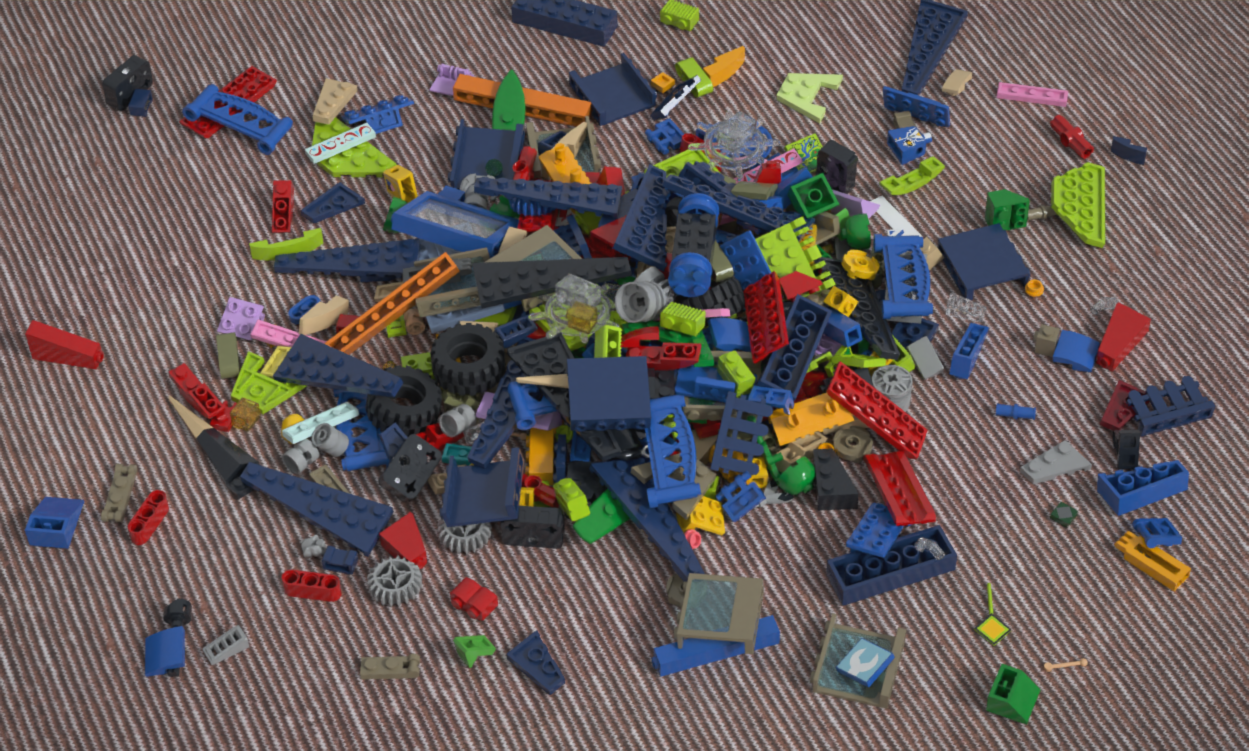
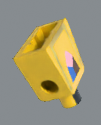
(399, 180)

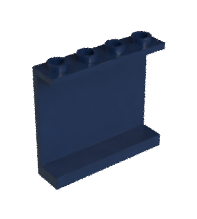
(614, 91)
(478, 146)
(982, 259)
(608, 393)
(482, 494)

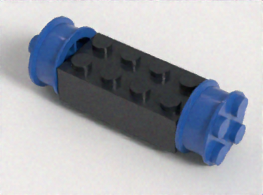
(694, 245)

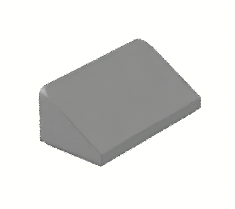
(925, 358)

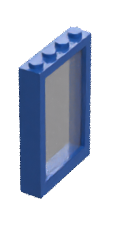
(452, 223)

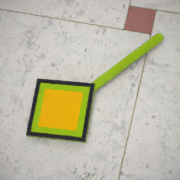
(991, 627)

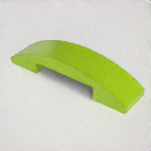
(915, 179)
(263, 251)

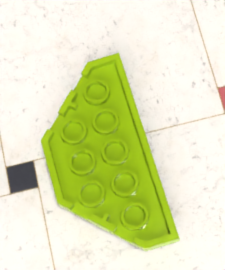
(356, 161)
(1081, 202)

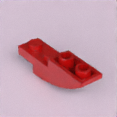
(669, 356)
(195, 392)

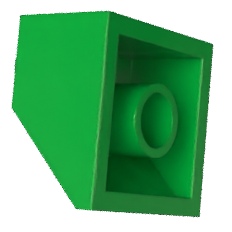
(812, 196)

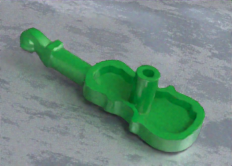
(769, 459)

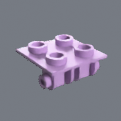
(447, 78)
(240, 318)

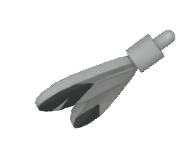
(773, 497)

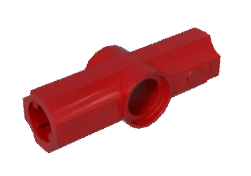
(1071, 136)
(524, 166)
(541, 491)

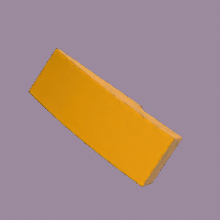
(725, 65)

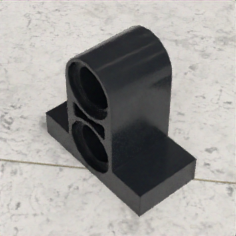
(1127, 448)

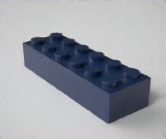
(567, 18)
(789, 365)
(866, 575)

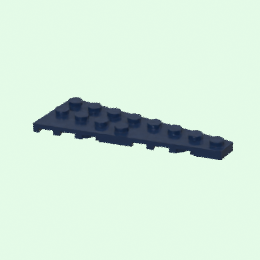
(657, 522)

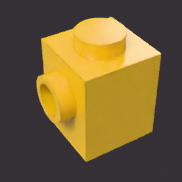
(762, 477)

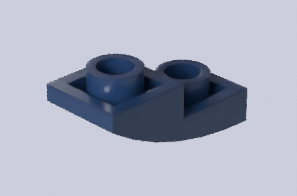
(1127, 151)

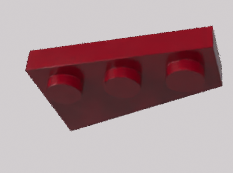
(1117, 411)

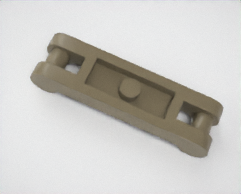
(119, 493)

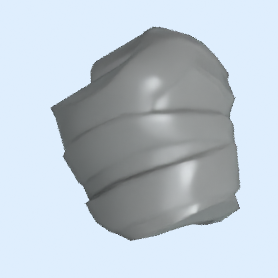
(313, 547)

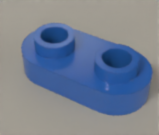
(302, 308)

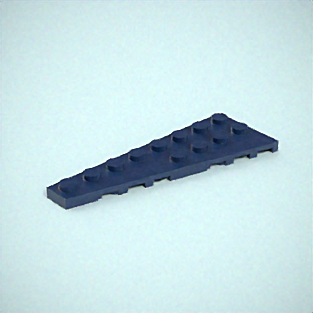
(932, 36)
(559, 195)
(741, 208)
(646, 222)
(356, 260)
(326, 367)
(500, 418)
(338, 512)

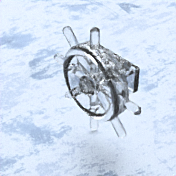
(734, 138)
(567, 293)

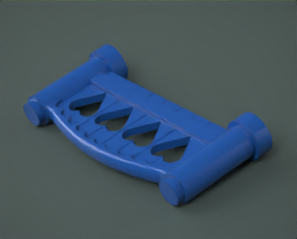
(266, 137)
(898, 304)
(526, 406)
(371, 455)
(667, 488)

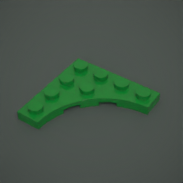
(670, 336)

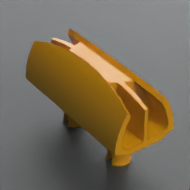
(562, 166)
(808, 417)

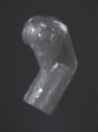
(1104, 303)
(932, 546)

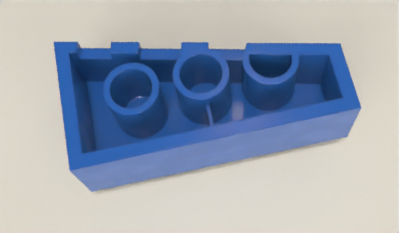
(1142, 486)

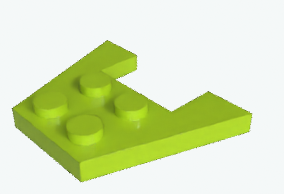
(260, 387)

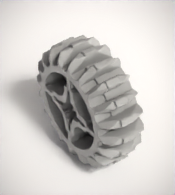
(457, 539)
(382, 584)

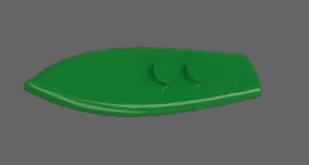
(509, 104)
(604, 517)

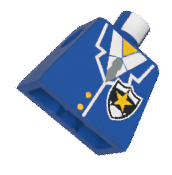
(908, 143)

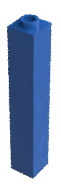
(842, 329)
(697, 652)

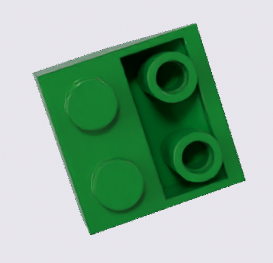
(1007, 209)
(1012, 695)

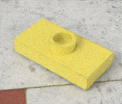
(275, 361)

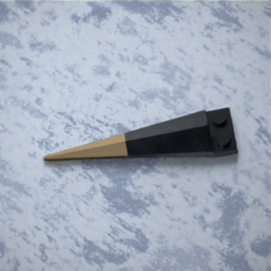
(660, 382)
(224, 454)

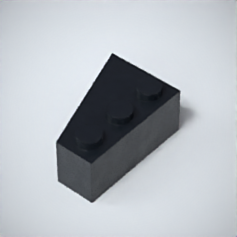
(832, 483)

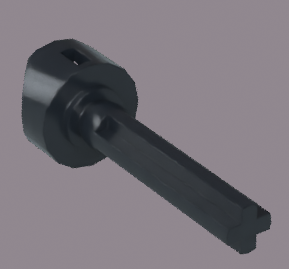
(176, 617)

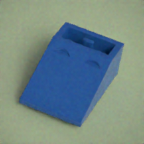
(53, 522)

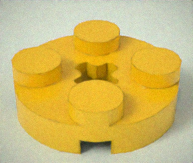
(859, 265)

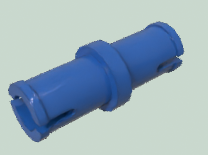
(1015, 411)

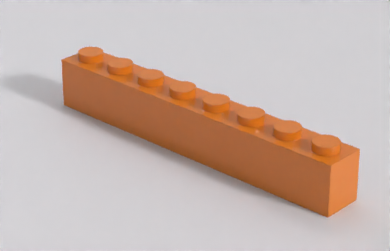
(537, 103)
(394, 305)

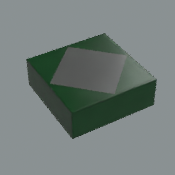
(1064, 514)

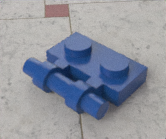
(669, 132)
(742, 502)

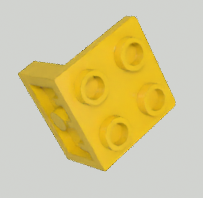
(706, 516)

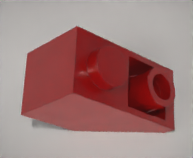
(798, 283)

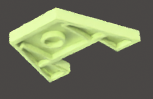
(800, 90)

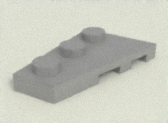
(1055, 462)

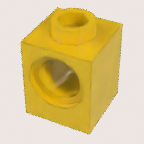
(840, 301)

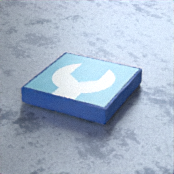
(865, 662)

